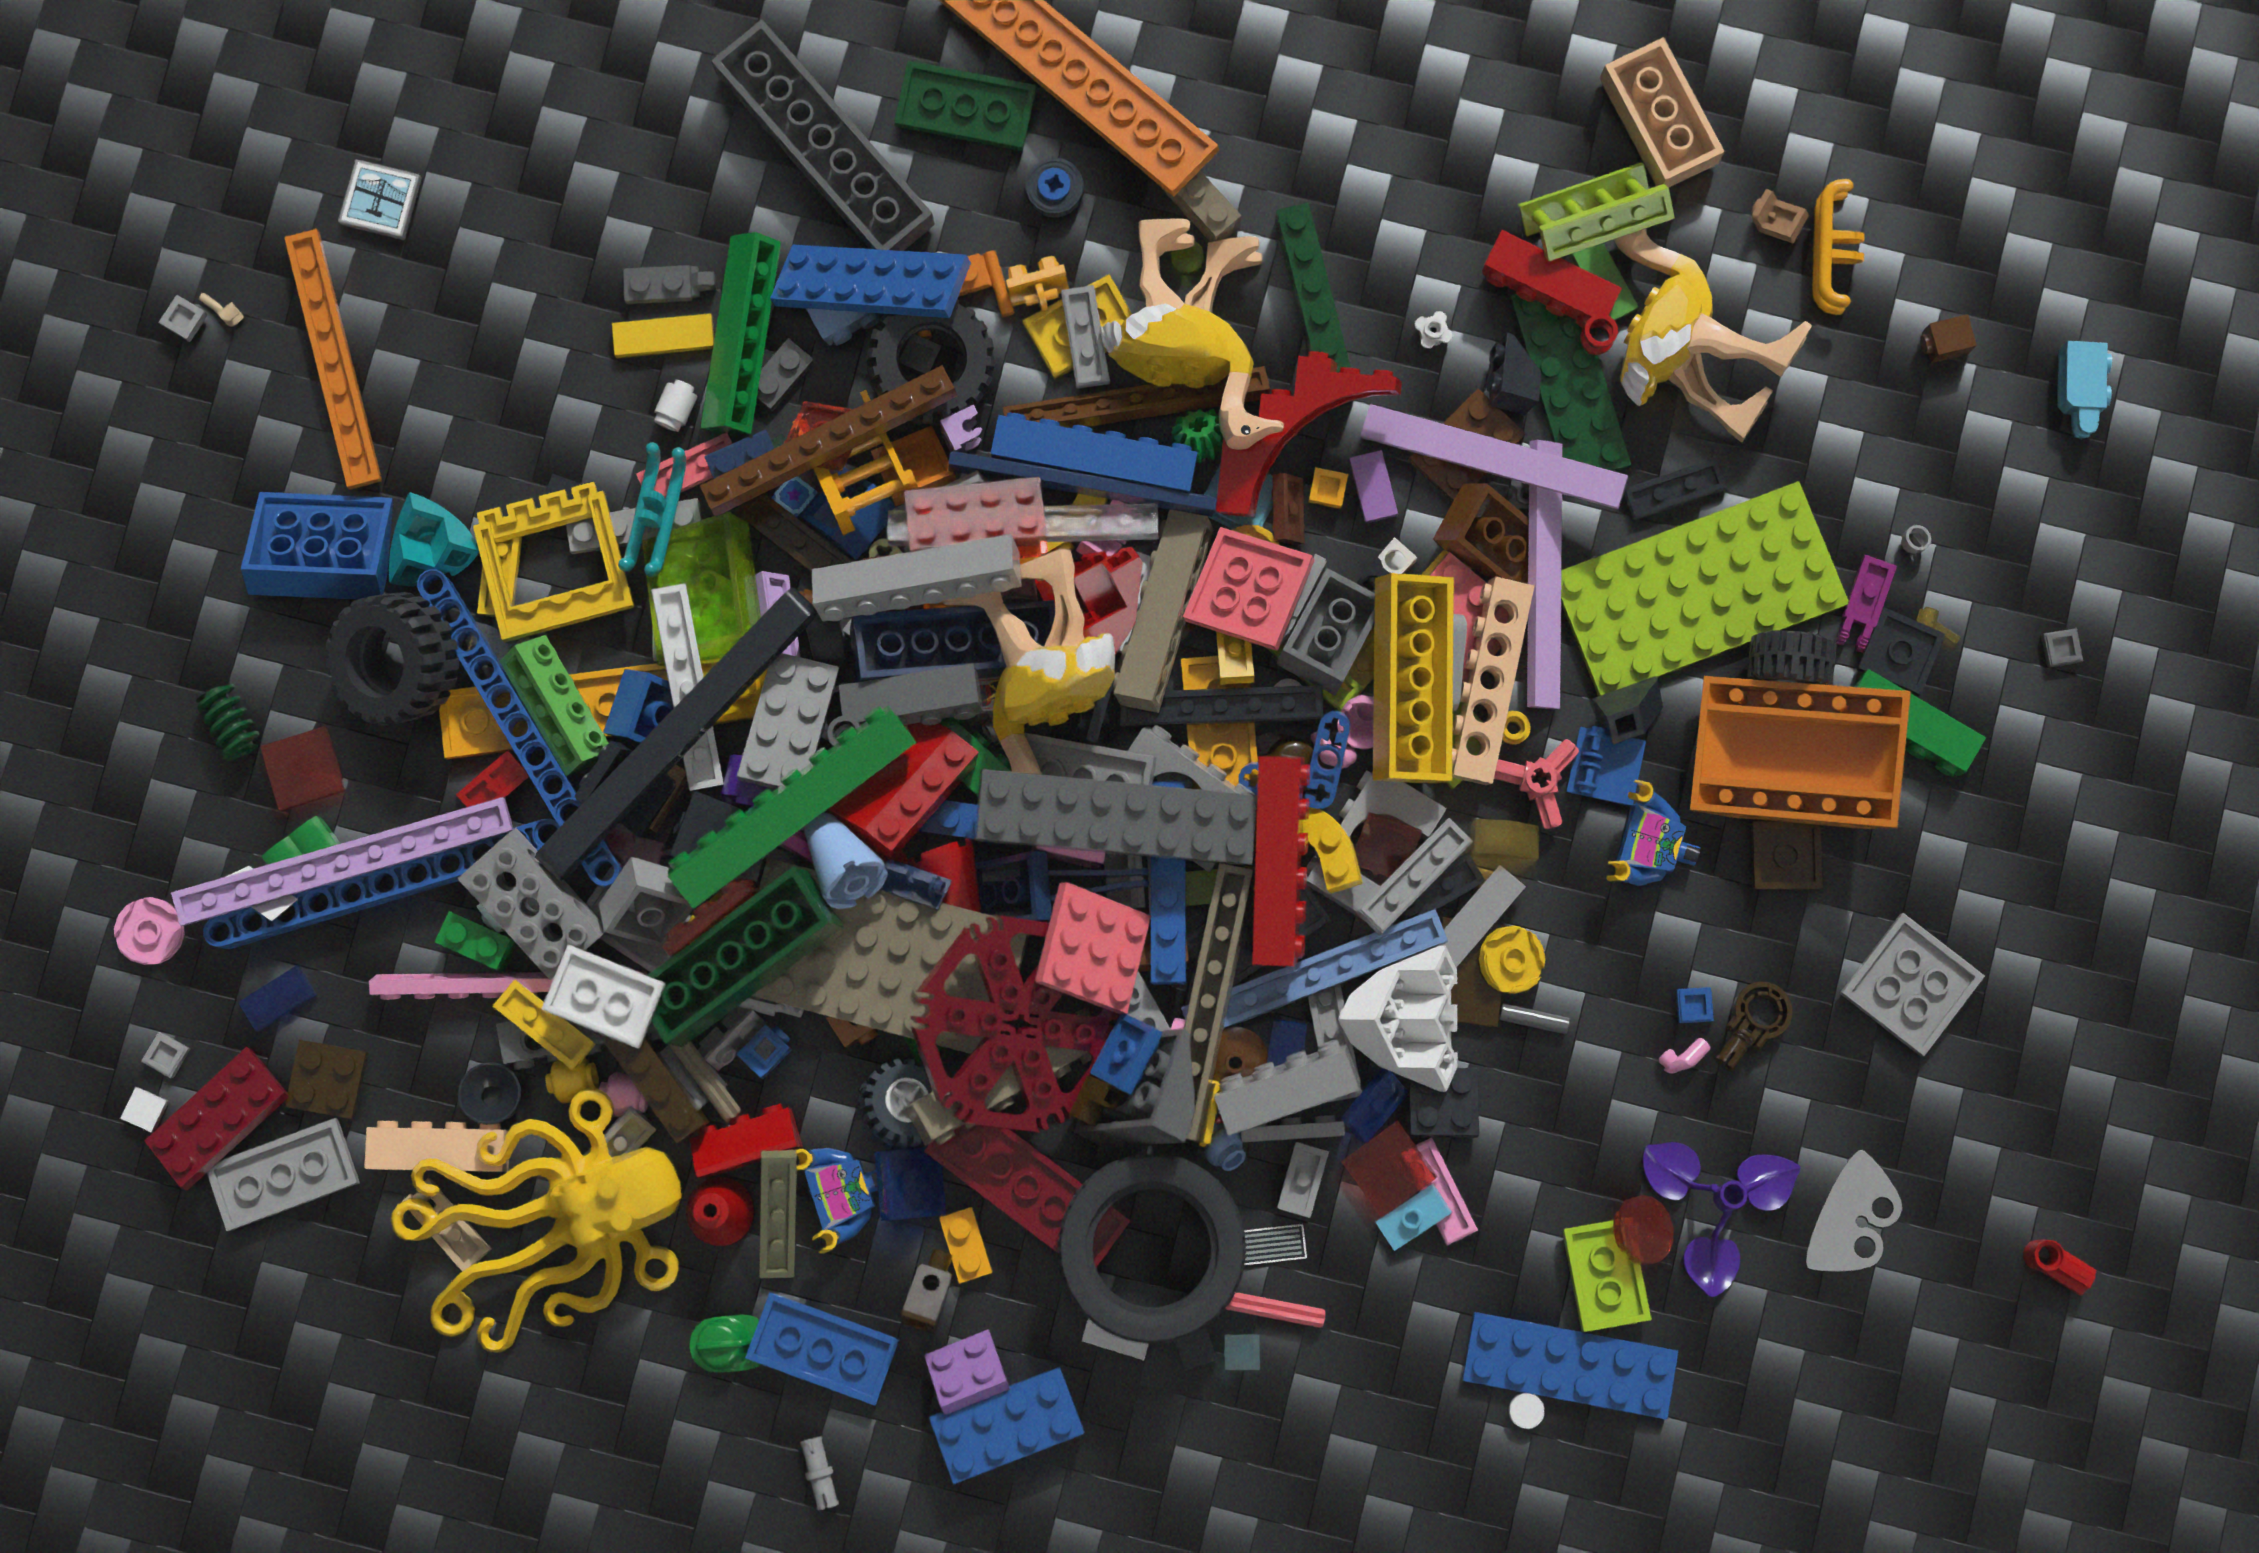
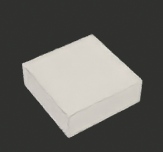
(144, 1109)

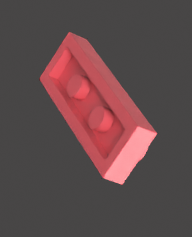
(696, 465)

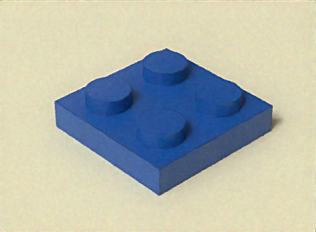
(1126, 1053)

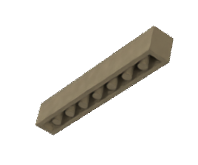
(1215, 980)

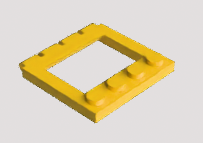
(566, 607)

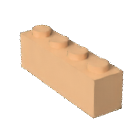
(405, 1147)

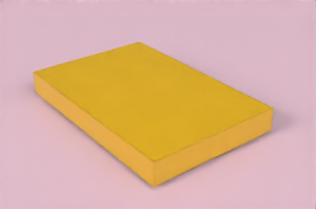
(1050, 331)

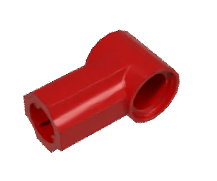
(2060, 1266)

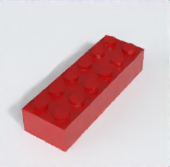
(1279, 860)

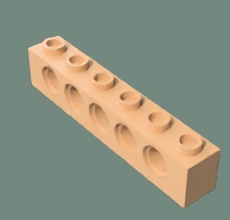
(1516, 599)

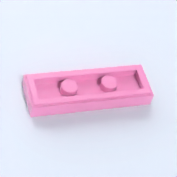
(1459, 1222)

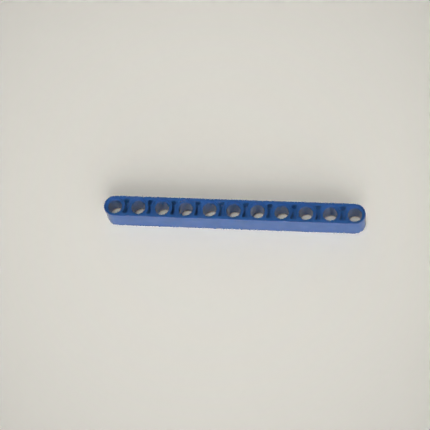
(512, 714)
(370, 891)

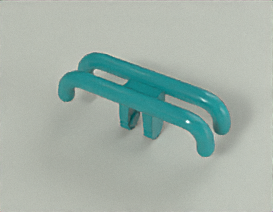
(655, 511)

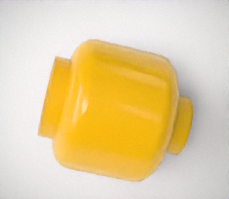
(566, 1082)

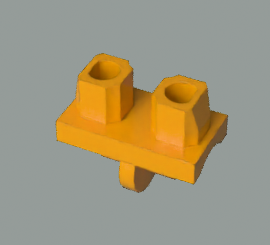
(1036, 286)

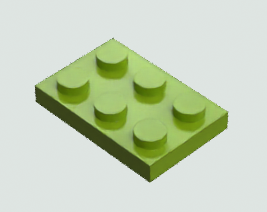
(1604, 1282)

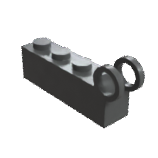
(913, 698)

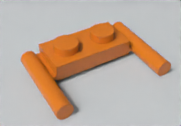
(982, 274)

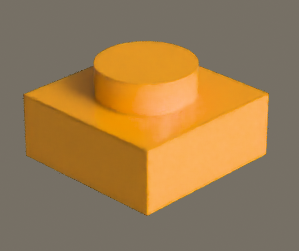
(1328, 488)

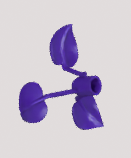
(1762, 1179)

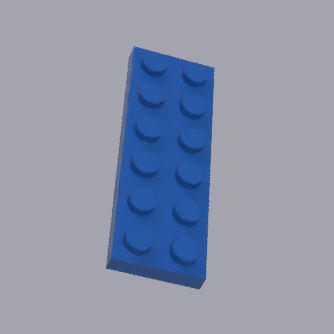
(871, 280)
(1570, 1365)

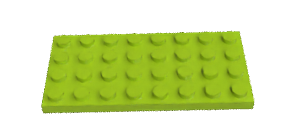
(1700, 589)

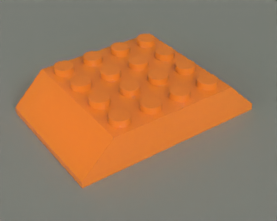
(1800, 752)

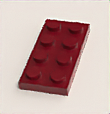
(216, 1118)

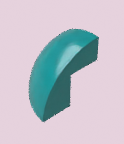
(427, 540)

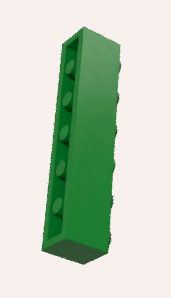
(740, 334)

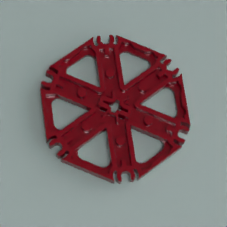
(1000, 1050)

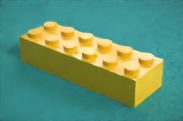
(1413, 678)

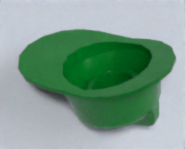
(723, 1342)

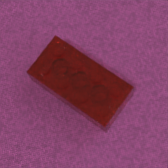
(978, 512)

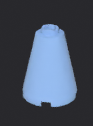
(842, 862)

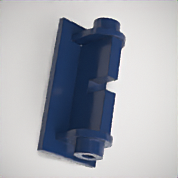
(915, 884)

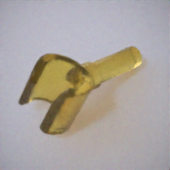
(1929, 616)

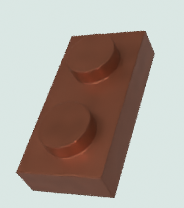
(1288, 509)

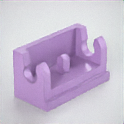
(958, 430)

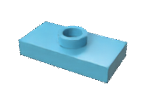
(1413, 1217)

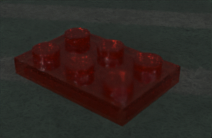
(709, 914)

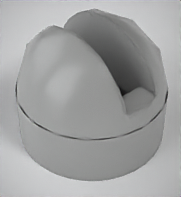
(1916, 539)

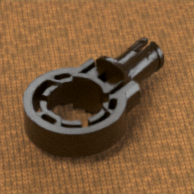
(1742, 1039)

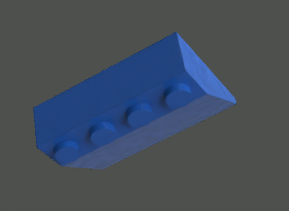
(318, 546)

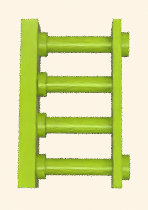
(1596, 211)

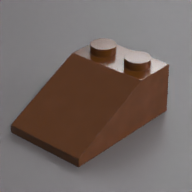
(1486, 533)

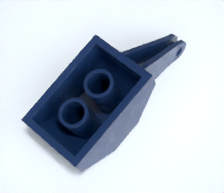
(1021, 884)

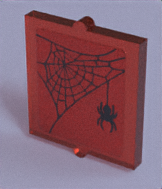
(1385, 844)

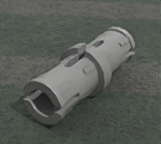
(819, 1473)

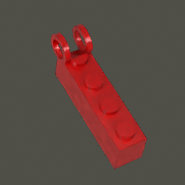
(1557, 285)

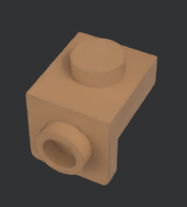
(1778, 218)

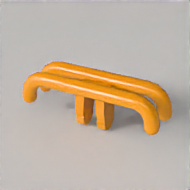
(1823, 253)

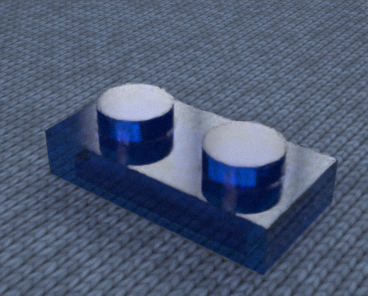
(277, 998)
(1374, 1105)

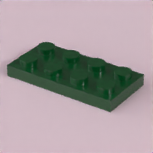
(965, 105)

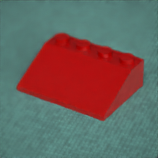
(907, 790)

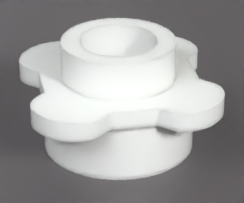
(1431, 339)

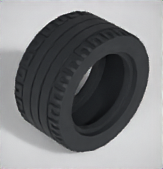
(1225, 1261)

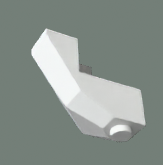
(1407, 1018)

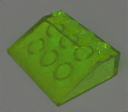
(719, 578)

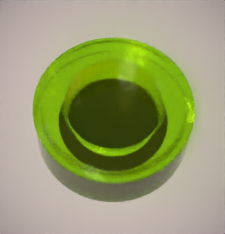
(1188, 260)

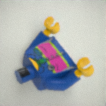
(1651, 840)
(839, 1192)

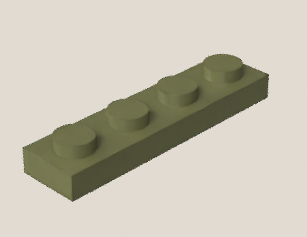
(777, 1214)

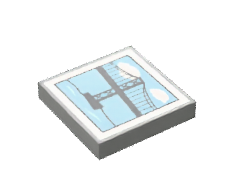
(380, 199)

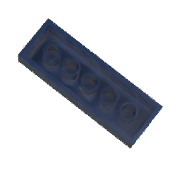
(938, 638)

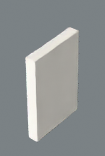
(603, 996)

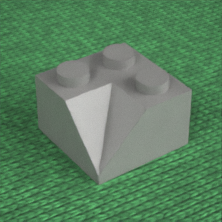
(643, 904)

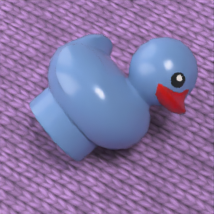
(1224, 1149)

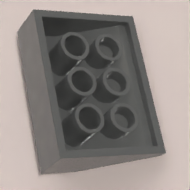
(1158, 1106)

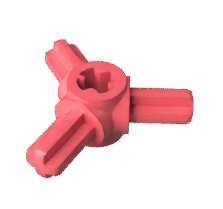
(1549, 768)

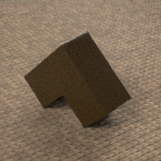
(1093, 1098)

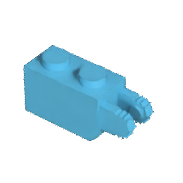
(2083, 384)

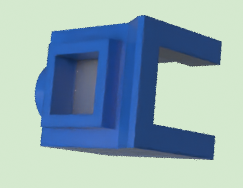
(765, 1050)

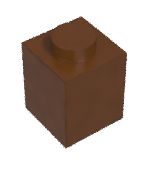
(1948, 338)

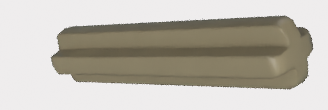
(707, 1081)

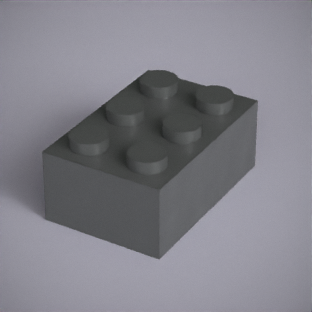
(1329, 632)

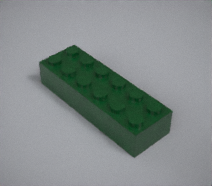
(741, 955)

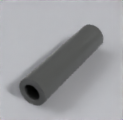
(1534, 1018)

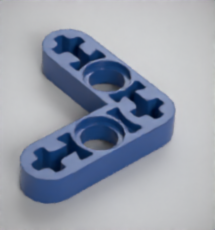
(1318, 775)

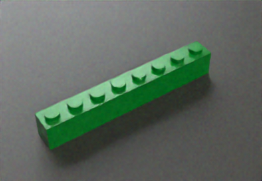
(790, 806)

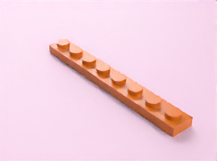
(333, 359)

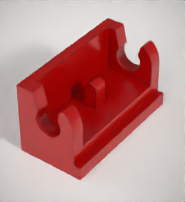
(495, 781)

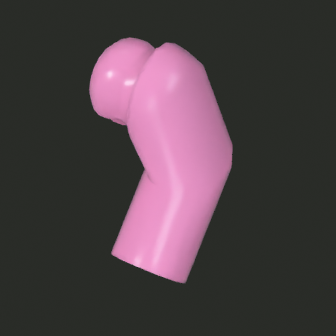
(1330, 758)
(1687, 1059)

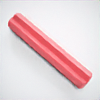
(1277, 1310)

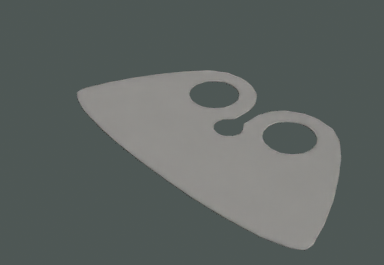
(1836, 1228)

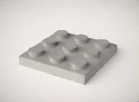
(1912, 984)

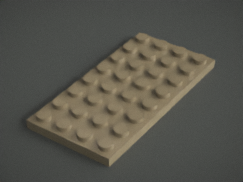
(880, 961)

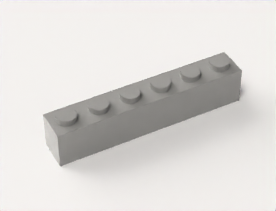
(916, 578)

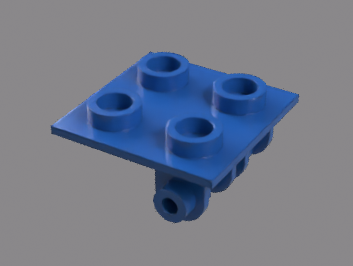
(1604, 768)

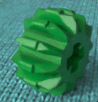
(1200, 432)

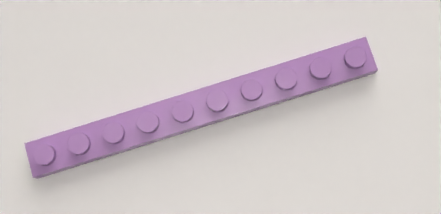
(342, 861)

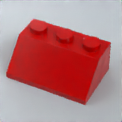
(741, 1144)

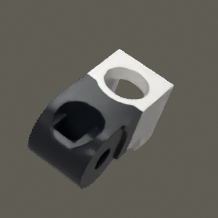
(1393, 559)

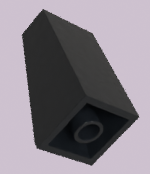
(702, 814)

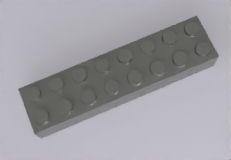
(822, 141)
(1115, 817)

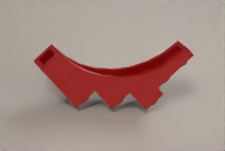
(1316, 391)

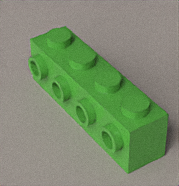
(554, 704)

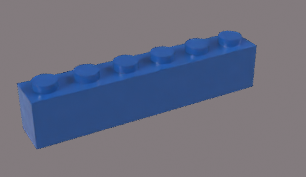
(1093, 453)

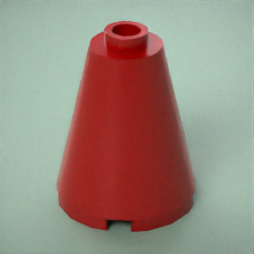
(956, 865)
(733, 1214)

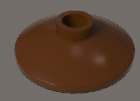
(1241, 1043)

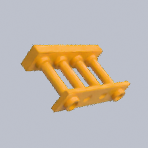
(835, 484)

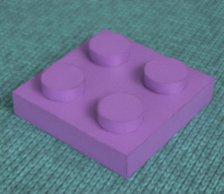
(966, 1372)

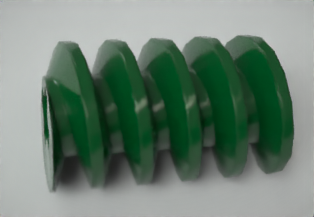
(226, 722)

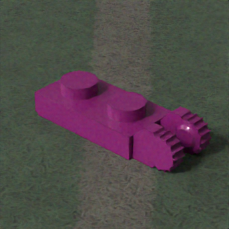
(1866, 599)

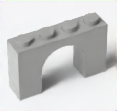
(1184, 760)
(1386, 800)

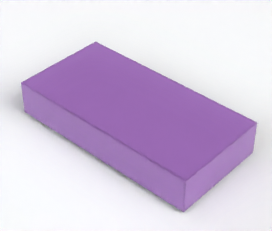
(1373, 486)

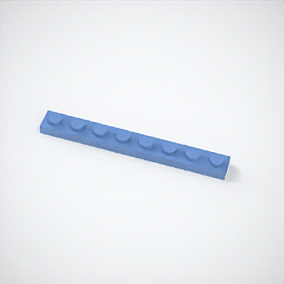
(1333, 967)

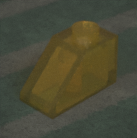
(1504, 839)

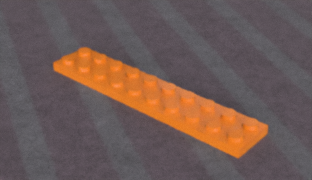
(1092, 87)

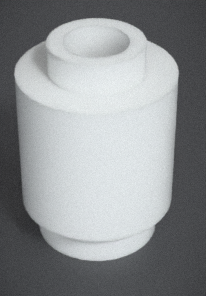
(675, 405)

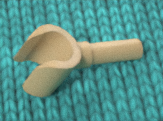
(228, 314)

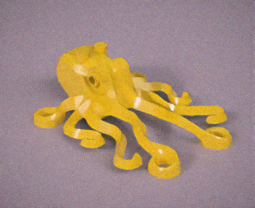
(595, 1208)

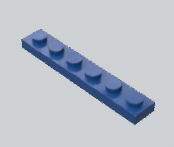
(1168, 915)

